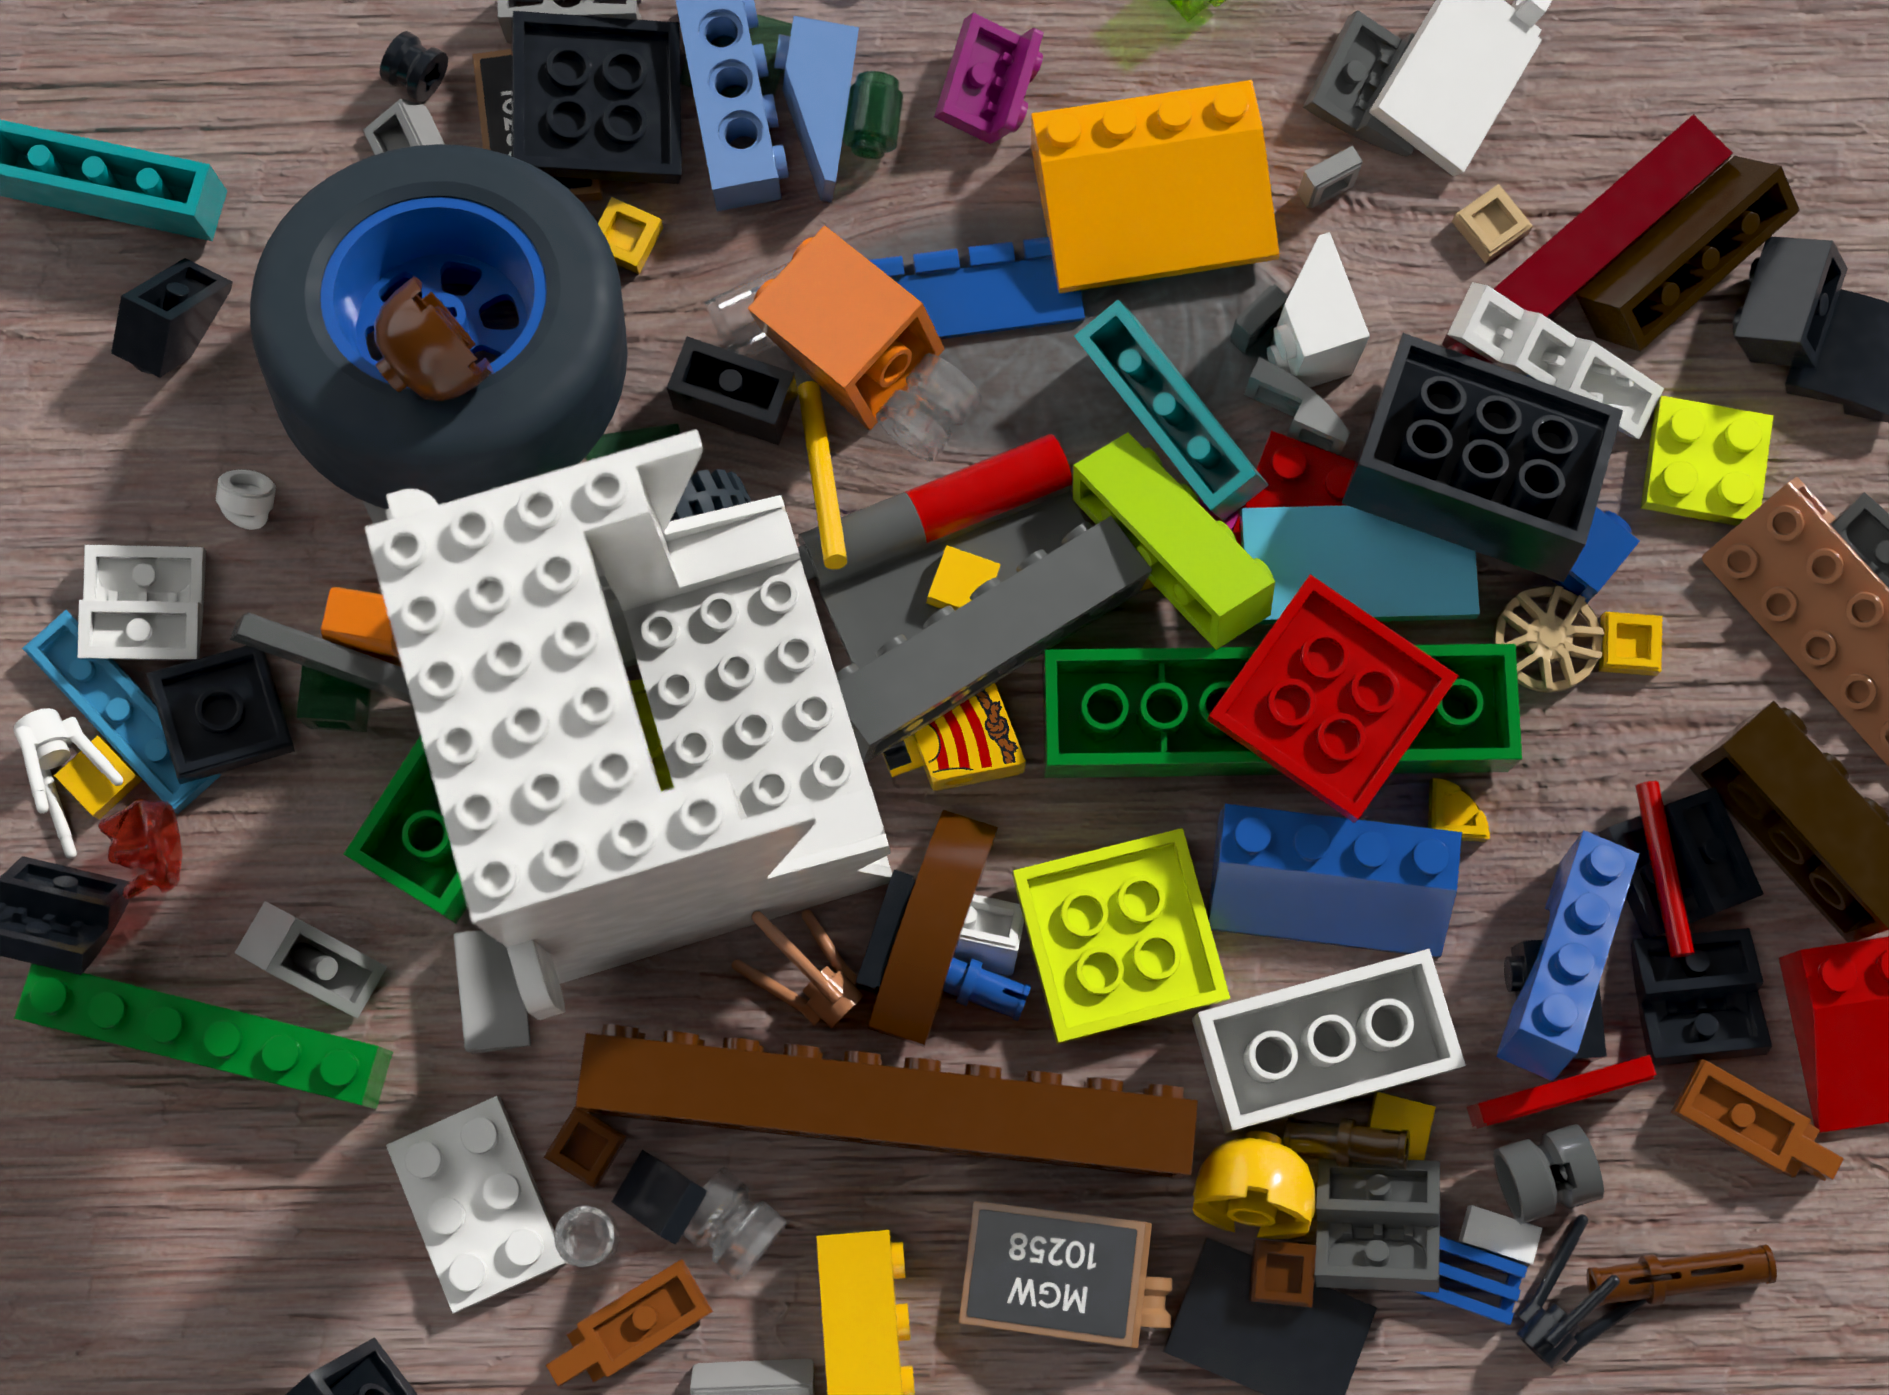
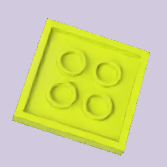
(1120, 936)

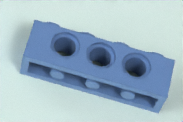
(735, 174)

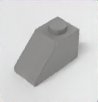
(310, 959)

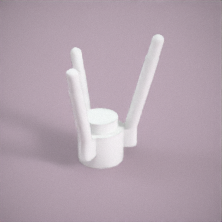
(45, 746)

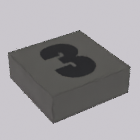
(1258, 318)

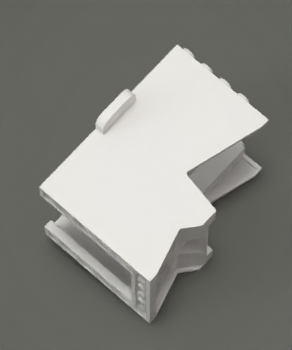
(515, 662)

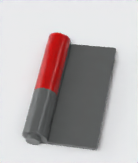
(894, 547)

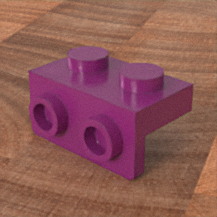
(989, 79)

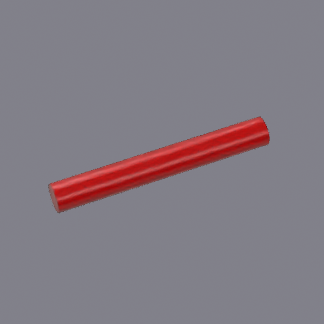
(1664, 869)

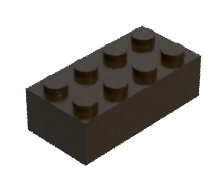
(1805, 817)

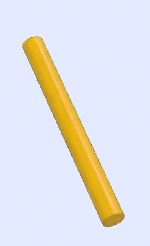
(822, 475)

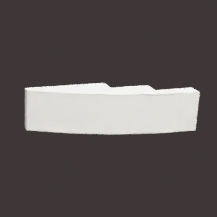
(1546, 352)

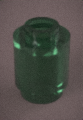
(873, 114)

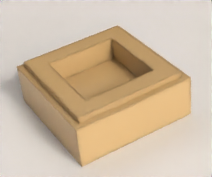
(1492, 223)

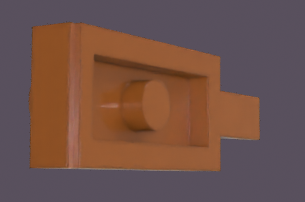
(1753, 1123)
(632, 1325)

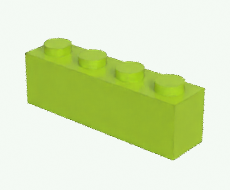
(1189, 552)

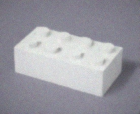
(1327, 1041)

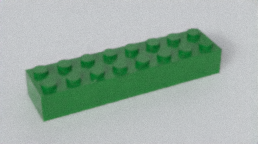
(1151, 706)

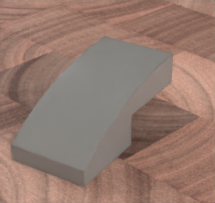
(1313, 418)

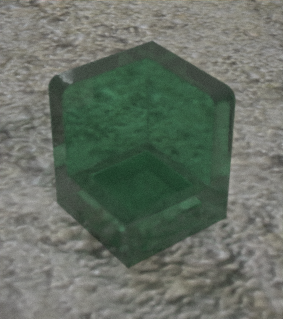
(332, 702)

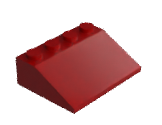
(1842, 1030)

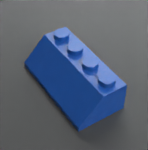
(1333, 880)

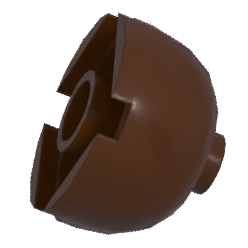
(425, 346)

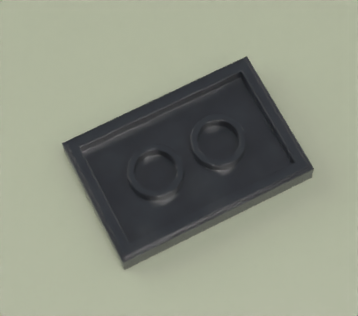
(1261, 1343)

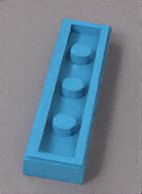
(114, 708)

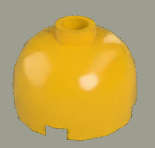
(1256, 1185)

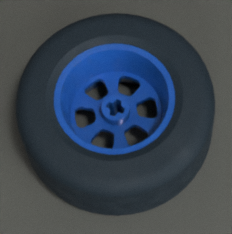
(447, 221)

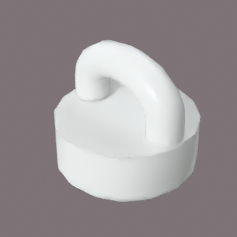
(245, 498)

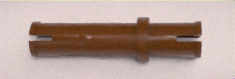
(1748, 1265)

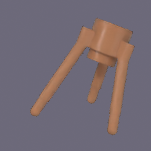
(829, 993)

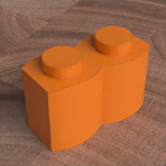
(360, 623)

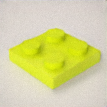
(1706, 461)

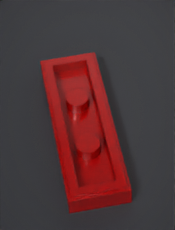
(1561, 1092)

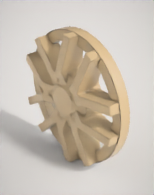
(1551, 637)

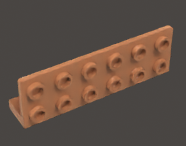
(1814, 603)

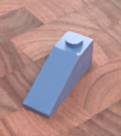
(817, 89)

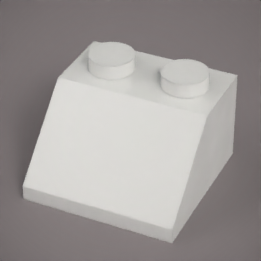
(1320, 322)

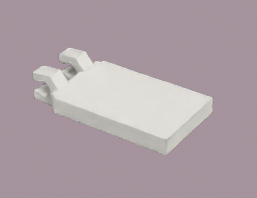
(1459, 76)

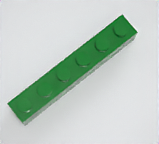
(205, 1035)

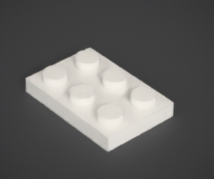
(476, 1204)

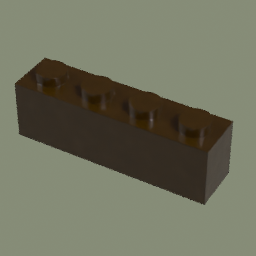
(1688, 252)

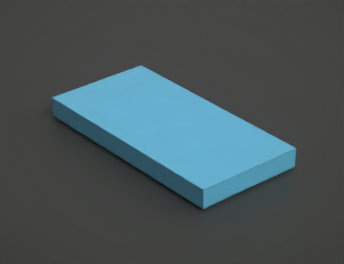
(1364, 558)

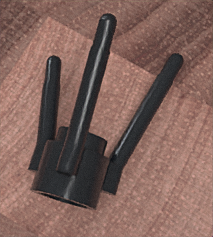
(1552, 1332)

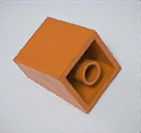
(845, 324)

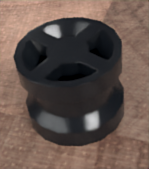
(413, 66)

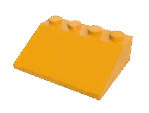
(1154, 186)

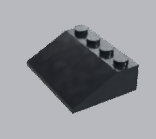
(1484, 458)

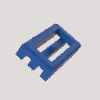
(1509, 1291)

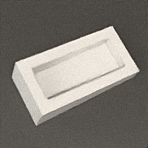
(1500, 1234)

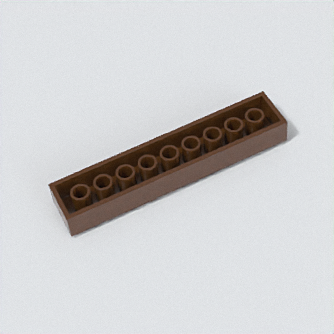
(887, 1104)

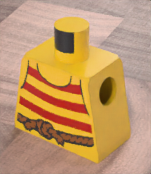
(962, 746)

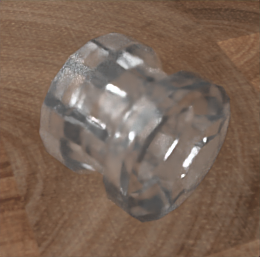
(596, 1241)

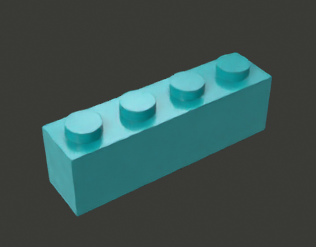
(109, 181)
(1171, 410)

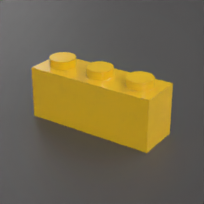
(862, 1314)

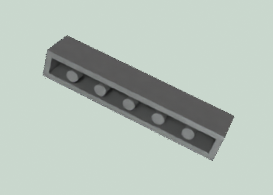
(990, 635)

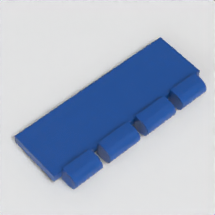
(991, 293)

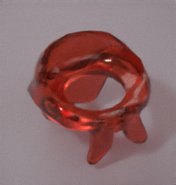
(147, 839)

